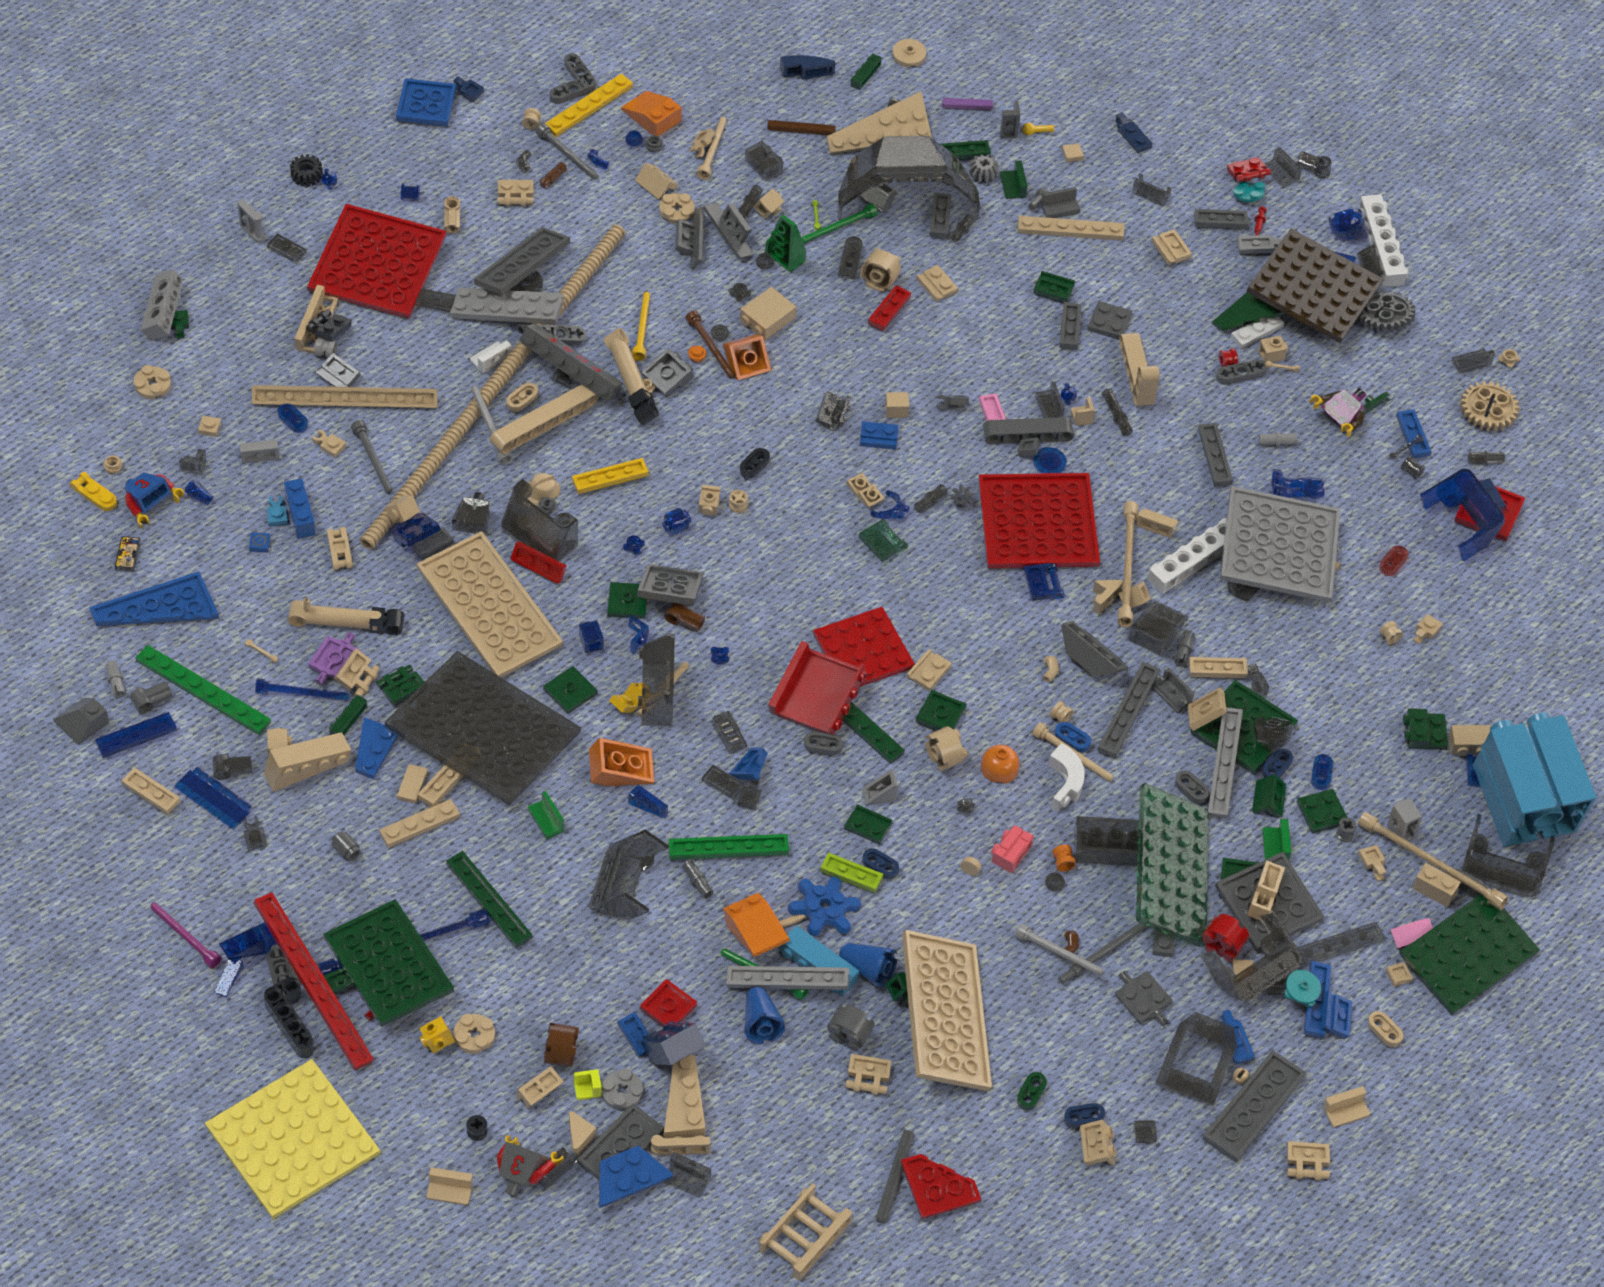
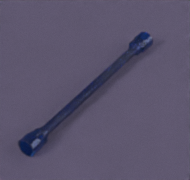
(475, 919)

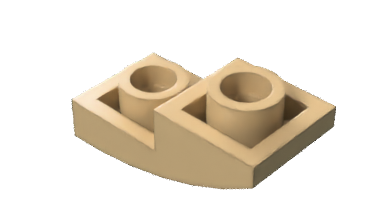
(864, 491)

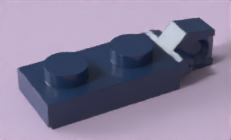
(1132, 133)

